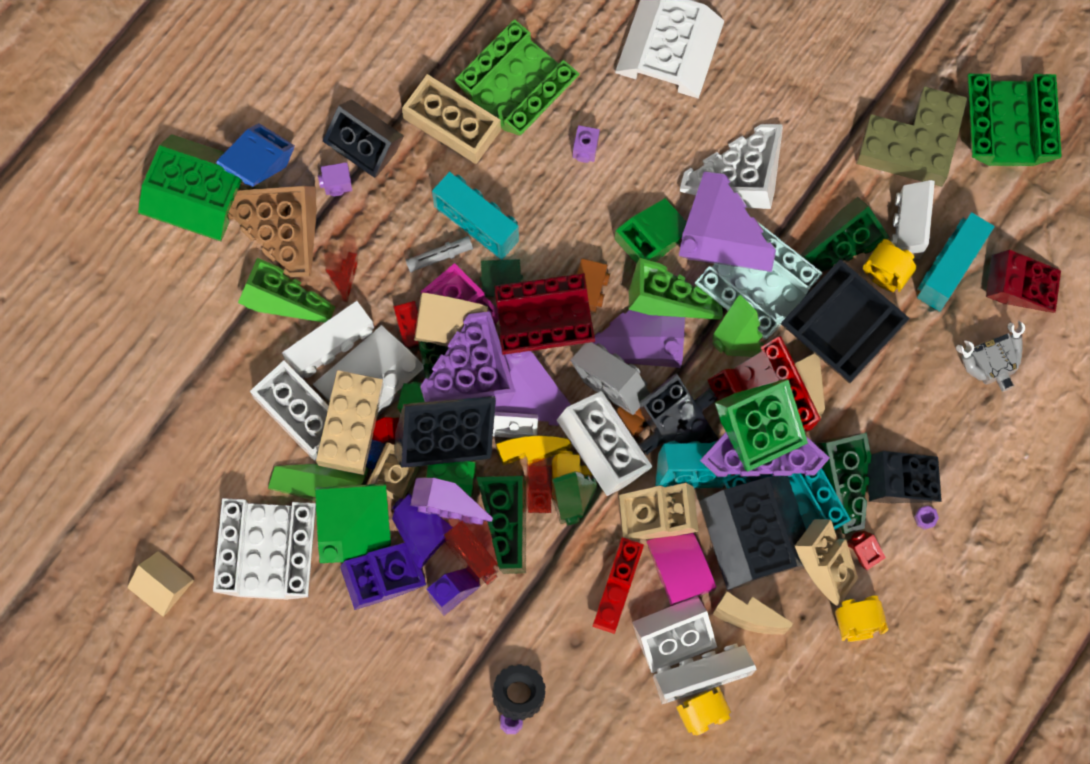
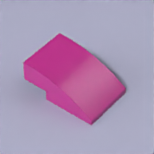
(458, 285)
(681, 567)

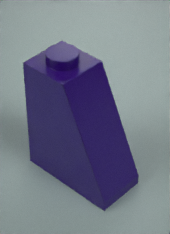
(419, 531)
(452, 589)

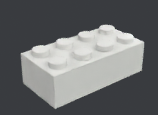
(293, 406)

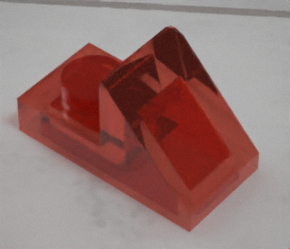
(343, 280)

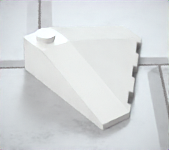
(748, 164)

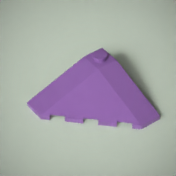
(723, 230)
(645, 339)
(471, 365)
(534, 389)
(724, 460)

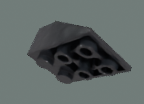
(903, 478)

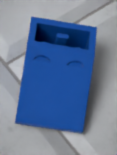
(256, 155)

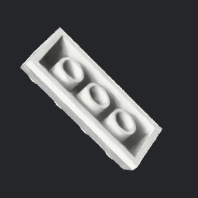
(603, 442)
(703, 674)

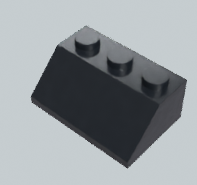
(362, 137)

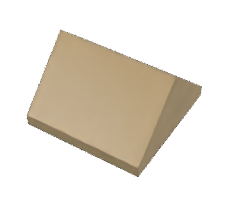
(389, 471)
(159, 583)

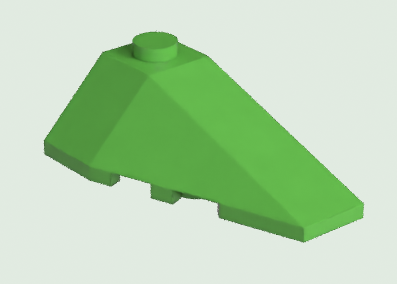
(276, 294)
(664, 294)
(738, 331)
(304, 478)

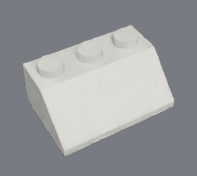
(913, 217)
(675, 634)

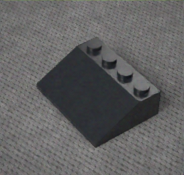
(445, 431)

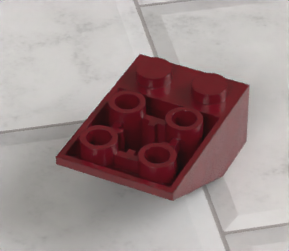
(1023, 282)

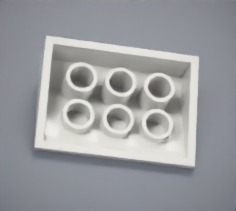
(380, 358)

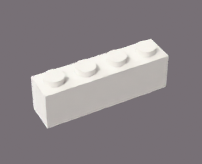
(329, 340)

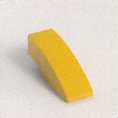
(531, 448)

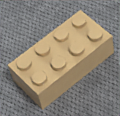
(451, 119)
(350, 422)

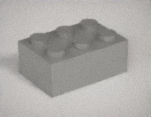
(611, 376)

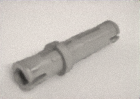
(449, 250)

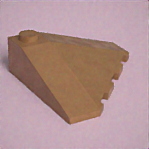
(281, 223)

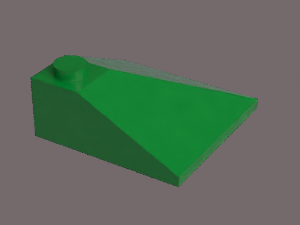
(762, 423)
(351, 521)

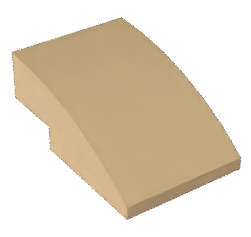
(442, 317)
(658, 512)
(827, 560)
(751, 616)

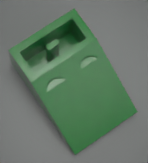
(651, 232)

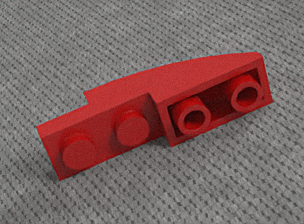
(618, 585)

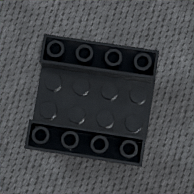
(754, 530)

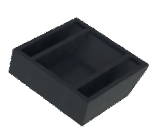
(845, 321)

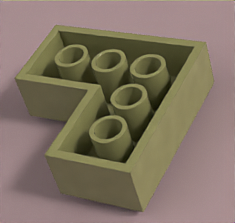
(919, 149)

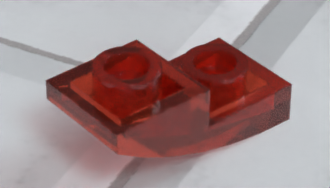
(540, 489)

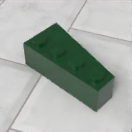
(506, 503)

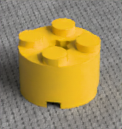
(890, 266)
(861, 619)
(704, 710)

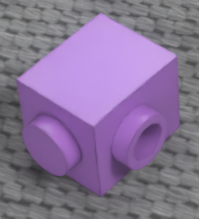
(586, 144)
(335, 179)

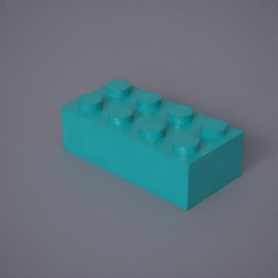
(476, 215)
(954, 261)

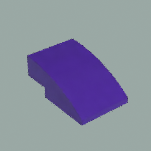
(381, 575)

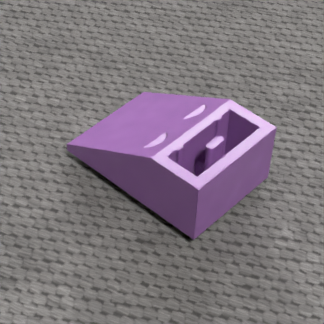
(447, 501)

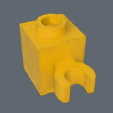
(566, 463)

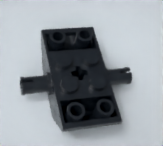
(676, 416)

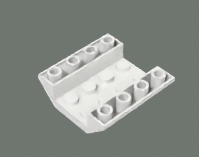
(671, 43)
(264, 550)

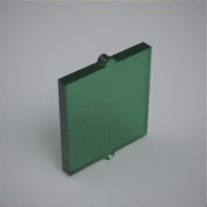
(499, 273)

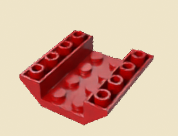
(764, 368)

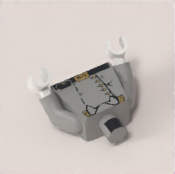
(995, 358)

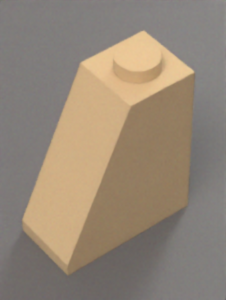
(811, 376)

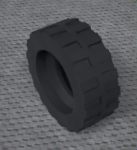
(518, 674)

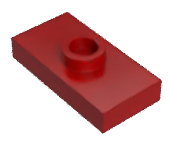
(407, 320)

